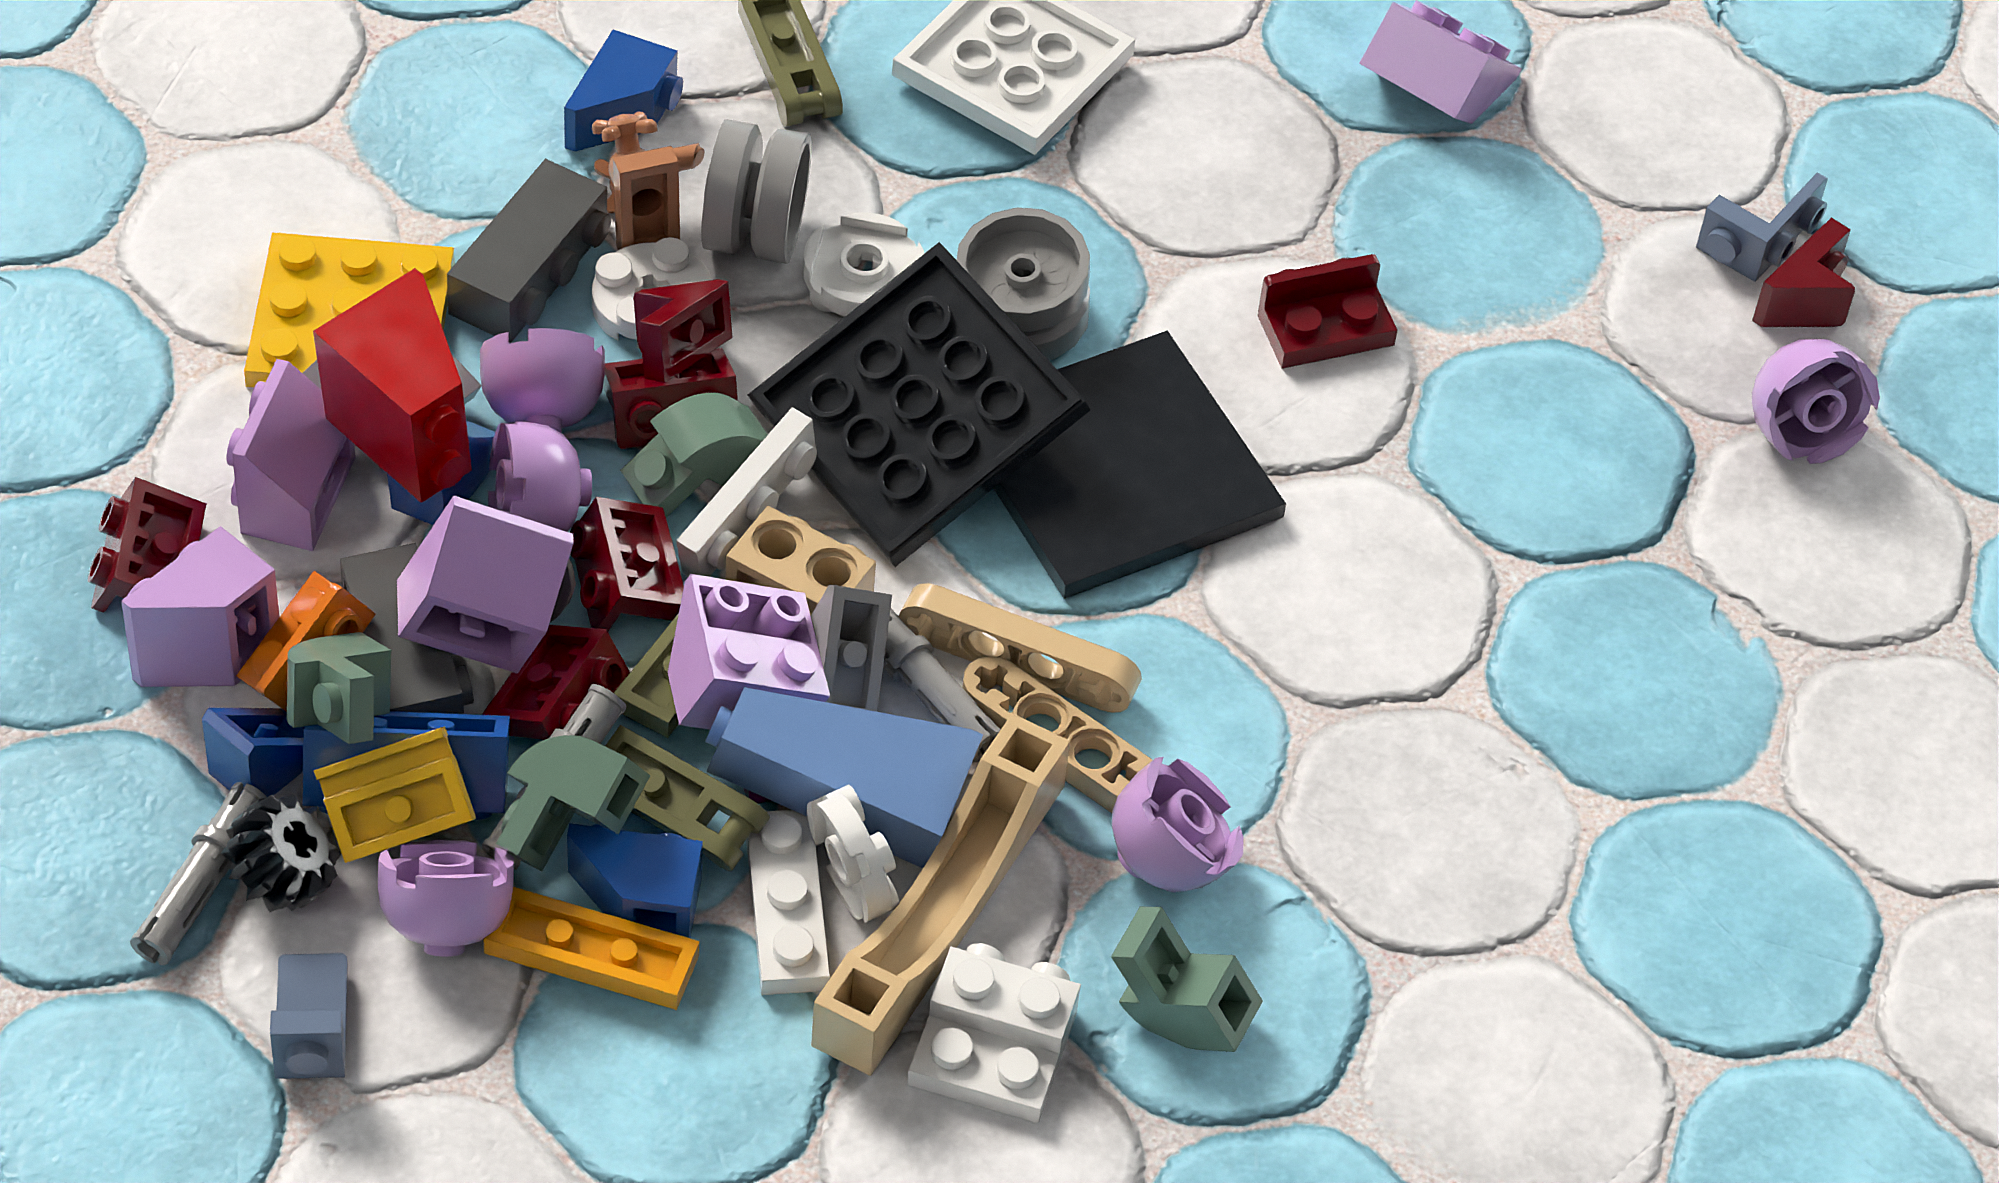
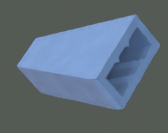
(807, 748)

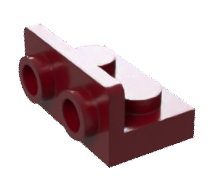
(1325, 311)
(639, 400)
(143, 536)
(626, 562)
(557, 680)

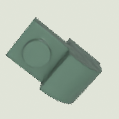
(695, 441)
(339, 684)
(563, 779)
(1182, 994)

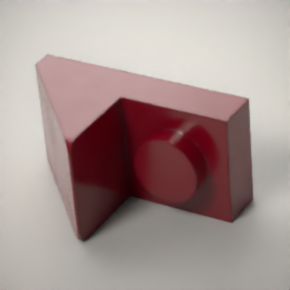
(1809, 284)
(680, 325)

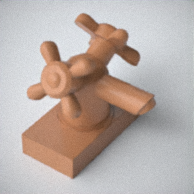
(643, 181)

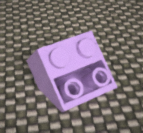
(1436, 63)
(287, 461)
(483, 584)
(200, 615)
(740, 638)

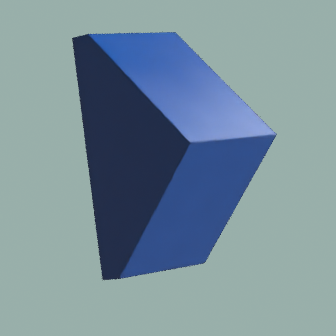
(252, 747)

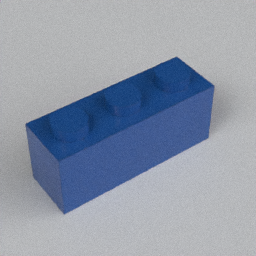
(475, 740)

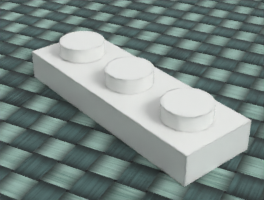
(759, 481)
(787, 906)

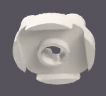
(834, 253)
(639, 268)
(856, 858)

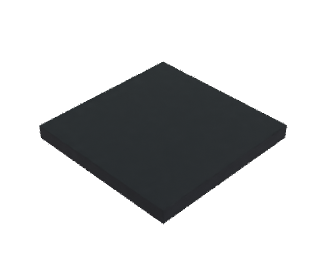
(921, 402)
(1138, 473)

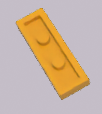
(594, 948)

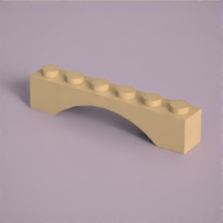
(898, 963)

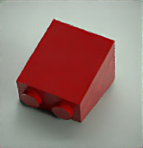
(396, 386)

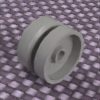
(756, 190)
(1034, 272)

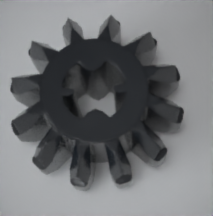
(281, 853)

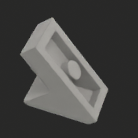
(852, 643)

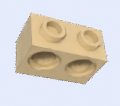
(795, 557)

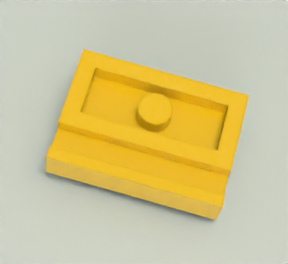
(394, 794)

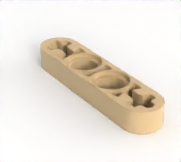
(1084, 668)
(1031, 698)

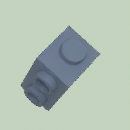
(1751, 243)
(310, 1016)

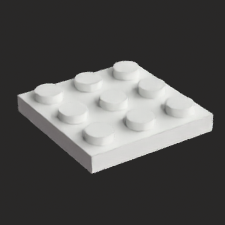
(1014, 64)

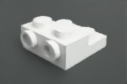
(995, 1032)

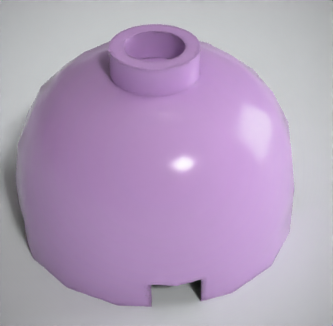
(542, 380)
(1814, 399)
(538, 475)
(1174, 828)
(445, 893)

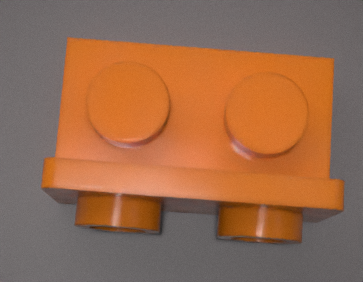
(314, 612)

